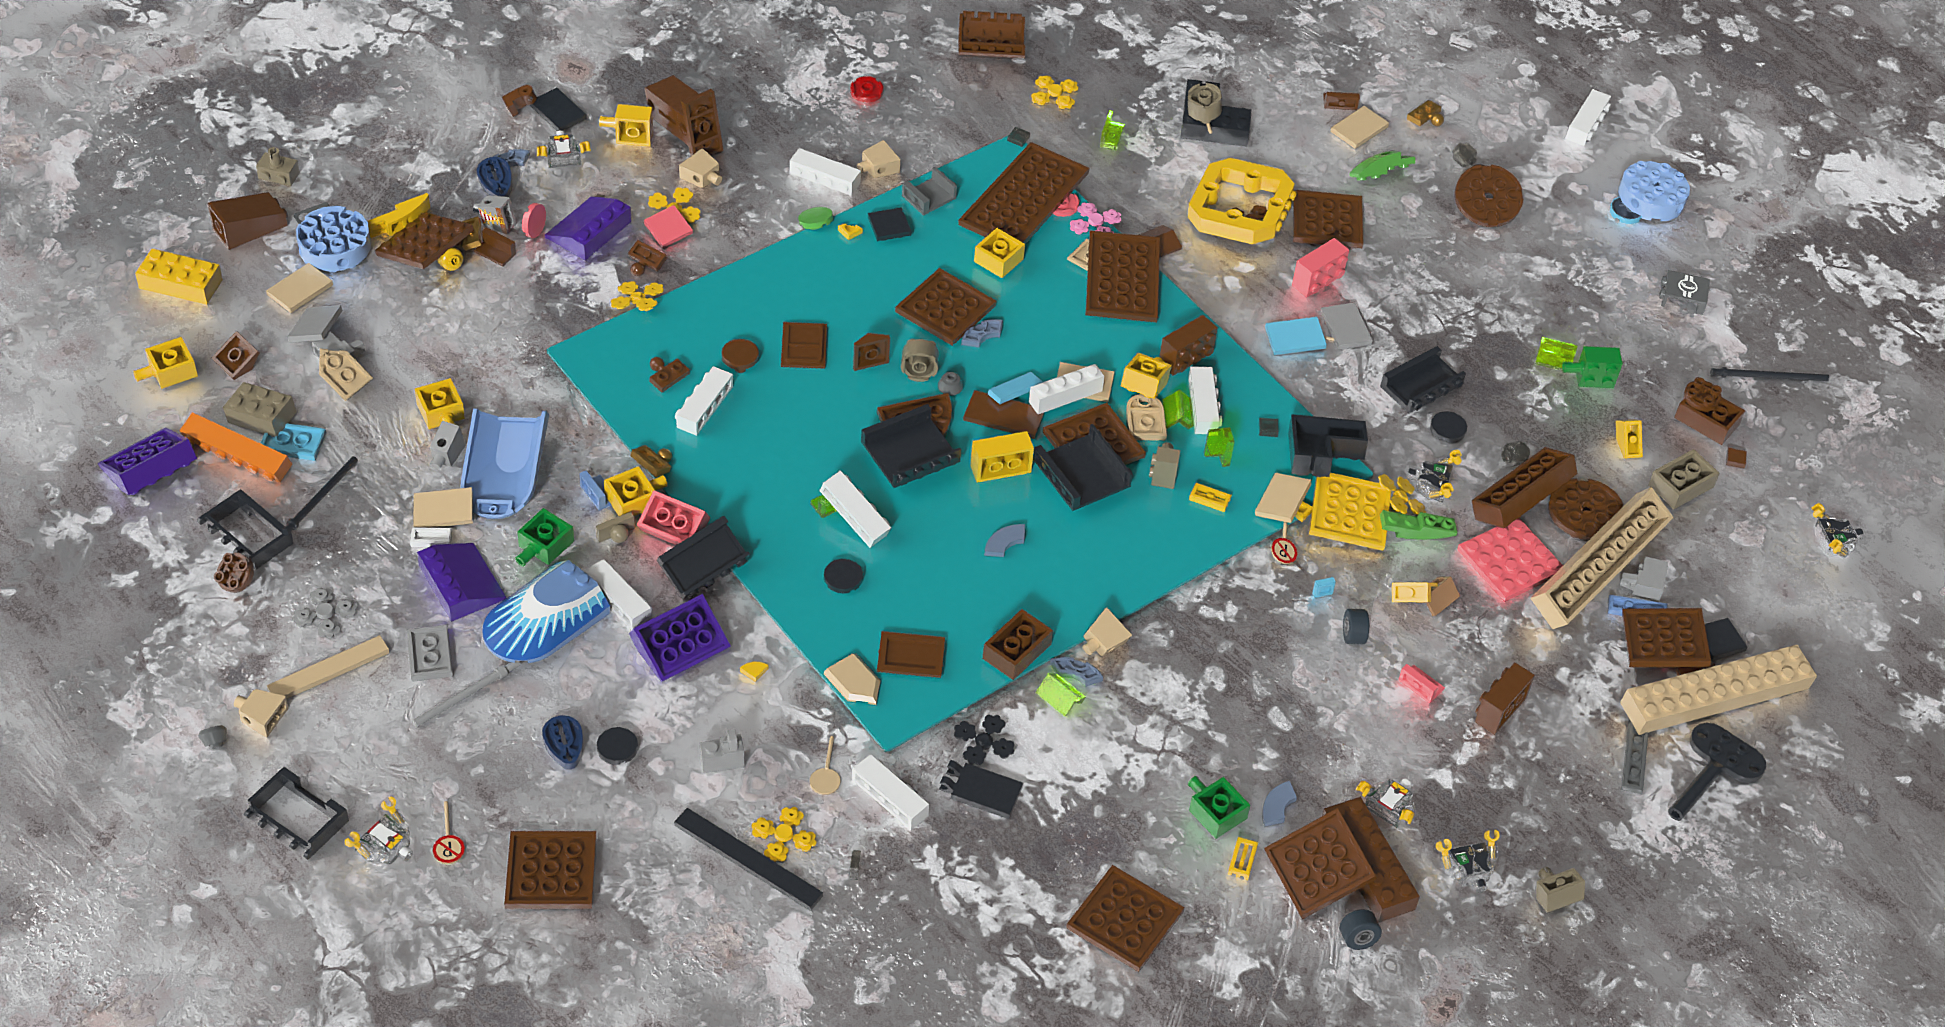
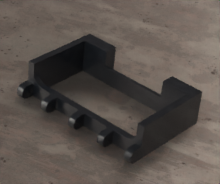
(249, 506)
(291, 781)

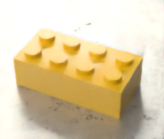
(179, 276)

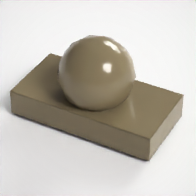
(616, 528)

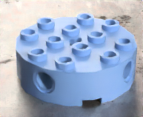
(1654, 190)
(333, 238)

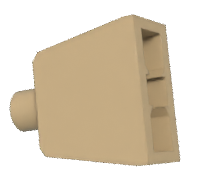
(879, 160)
(700, 169)
(1105, 634)
(261, 710)

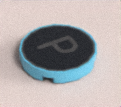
(1622, 212)

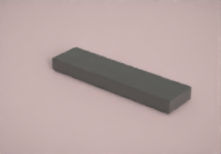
(1634, 760)

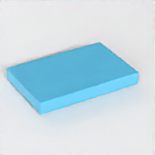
(1295, 335)
(297, 441)

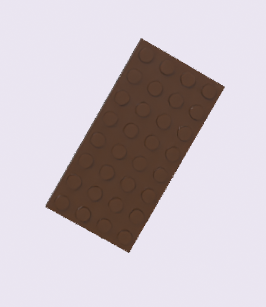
(1025, 194)

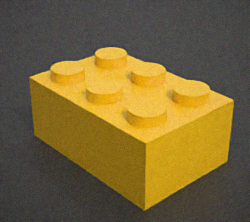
(1001, 456)

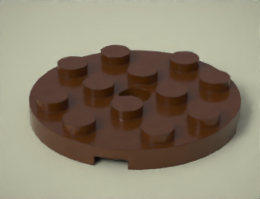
(1491, 211)
(1568, 503)

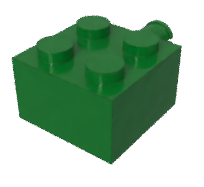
(1596, 367)
(544, 538)
(1217, 806)

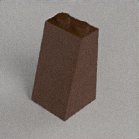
(246, 218)

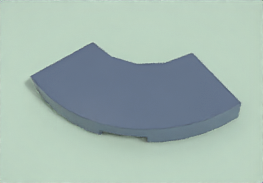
(514, 157)
(981, 332)
(1003, 539)
(1081, 671)
(1276, 803)

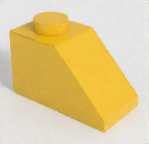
(1629, 437)

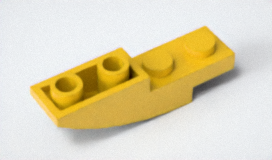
(398, 219)

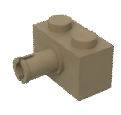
(277, 168)
(1165, 466)
(1559, 889)

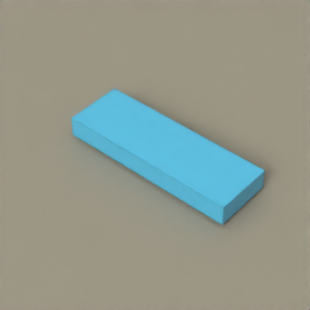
(1014, 388)

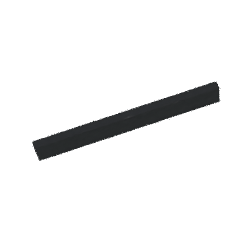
(748, 859)

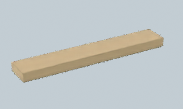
(330, 668)

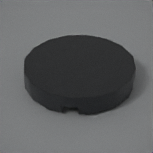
(1448, 426)
(843, 575)
(617, 745)

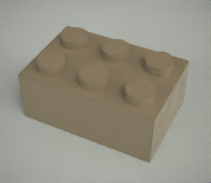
(259, 409)
(1683, 479)

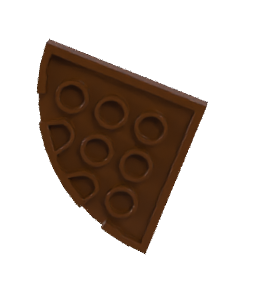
(939, 405)

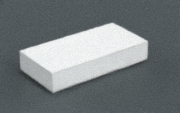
(430, 536)

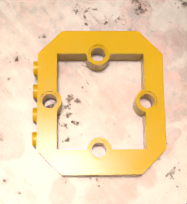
(1232, 223)

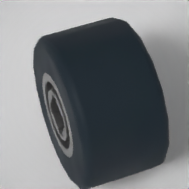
(1356, 626)
(1360, 929)

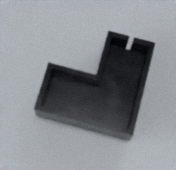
(1229, 127)
(1320, 439)

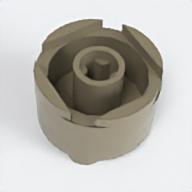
(1204, 102)
(920, 359)

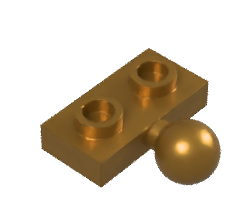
(1425, 112)
(473, 239)
(655, 463)

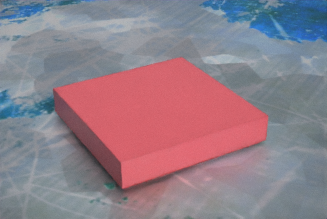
(668, 226)

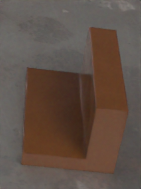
(1341, 100)
(496, 247)

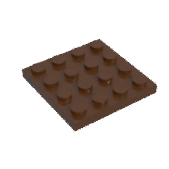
(1327, 216)
(424, 240)
(945, 306)
(1104, 420)
(1665, 637)
(1320, 863)
(550, 870)
(1125, 918)

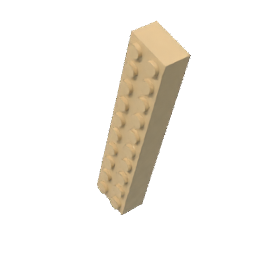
(1601, 558)
(1718, 689)

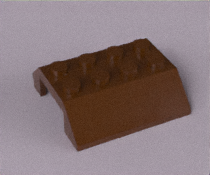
(991, 36)

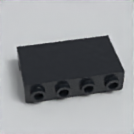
(1421, 380)
(703, 558)

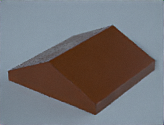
(1168, 240)
(871, 351)
(236, 356)

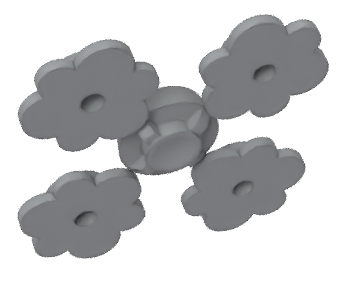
(324, 611)

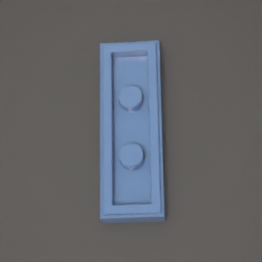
(1617, 603)

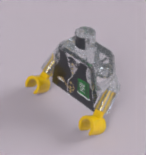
(1435, 477)
(1835, 534)
(1470, 863)

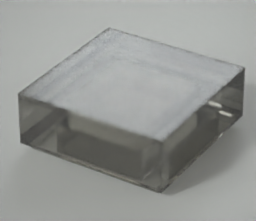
(1018, 136)
(1268, 427)
(855, 864)

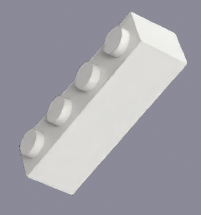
(1588, 117)
(825, 171)
(1066, 389)
(1204, 399)
(704, 400)
(855, 508)
(620, 595)
(890, 791)

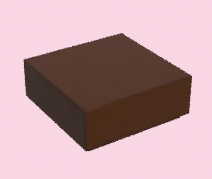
(1736, 458)

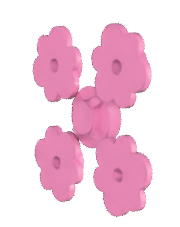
(1094, 219)

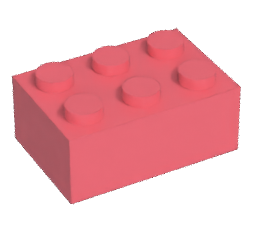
(1320, 267)
(671, 519)

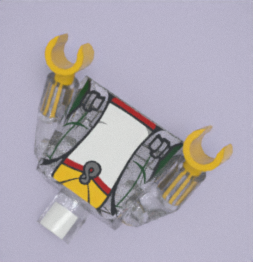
(563, 150)
(1389, 800)
(385, 839)

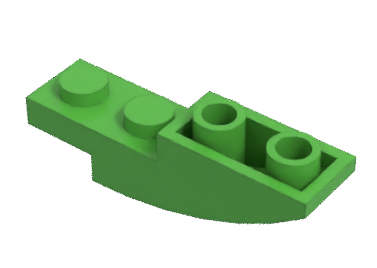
(1380, 163)
(1422, 527)

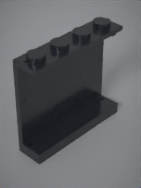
(909, 446)
(1084, 469)

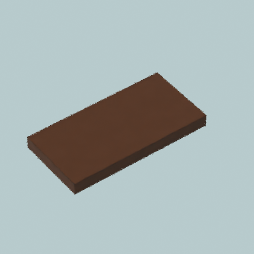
(1008, 416)

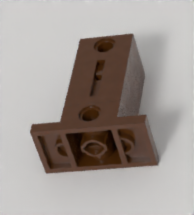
(686, 114)

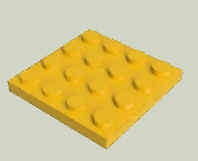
(1349, 510)

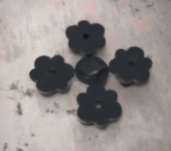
(984, 740)

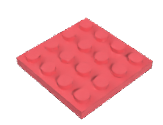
(1510, 559)

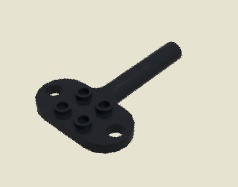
(1724, 755)

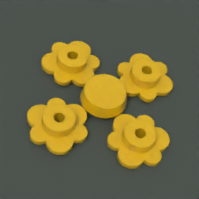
(1054, 90)
(681, 195)
(637, 297)
(1399, 496)
(783, 833)

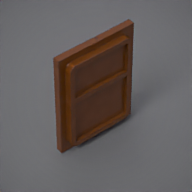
(804, 345)
(911, 654)

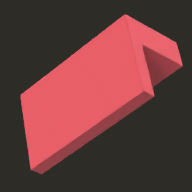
(1420, 682)

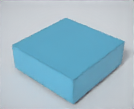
(1324, 587)

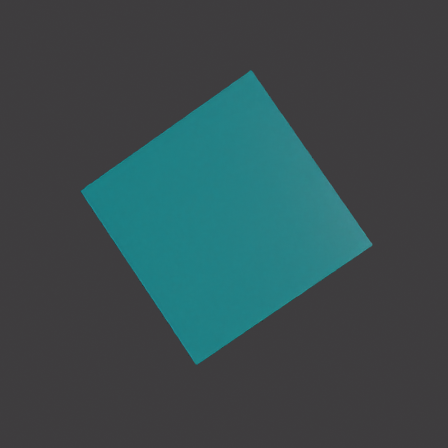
(798, 427)

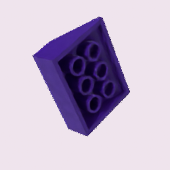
(590, 226)
(148, 460)
(459, 578)
(679, 638)

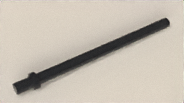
(1723, 372)
(293, 523)

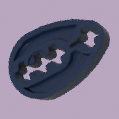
(503, 174)
(554, 744)

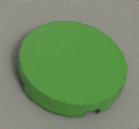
(815, 217)

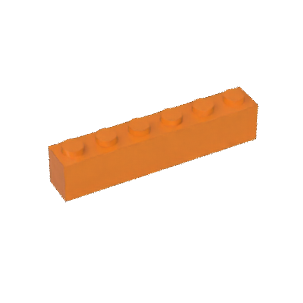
(236, 448)

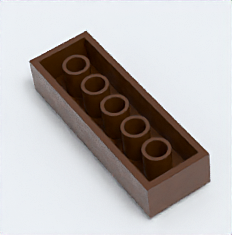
(1524, 487)
(1392, 891)

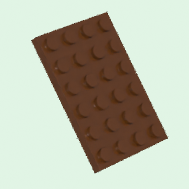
(1122, 276)

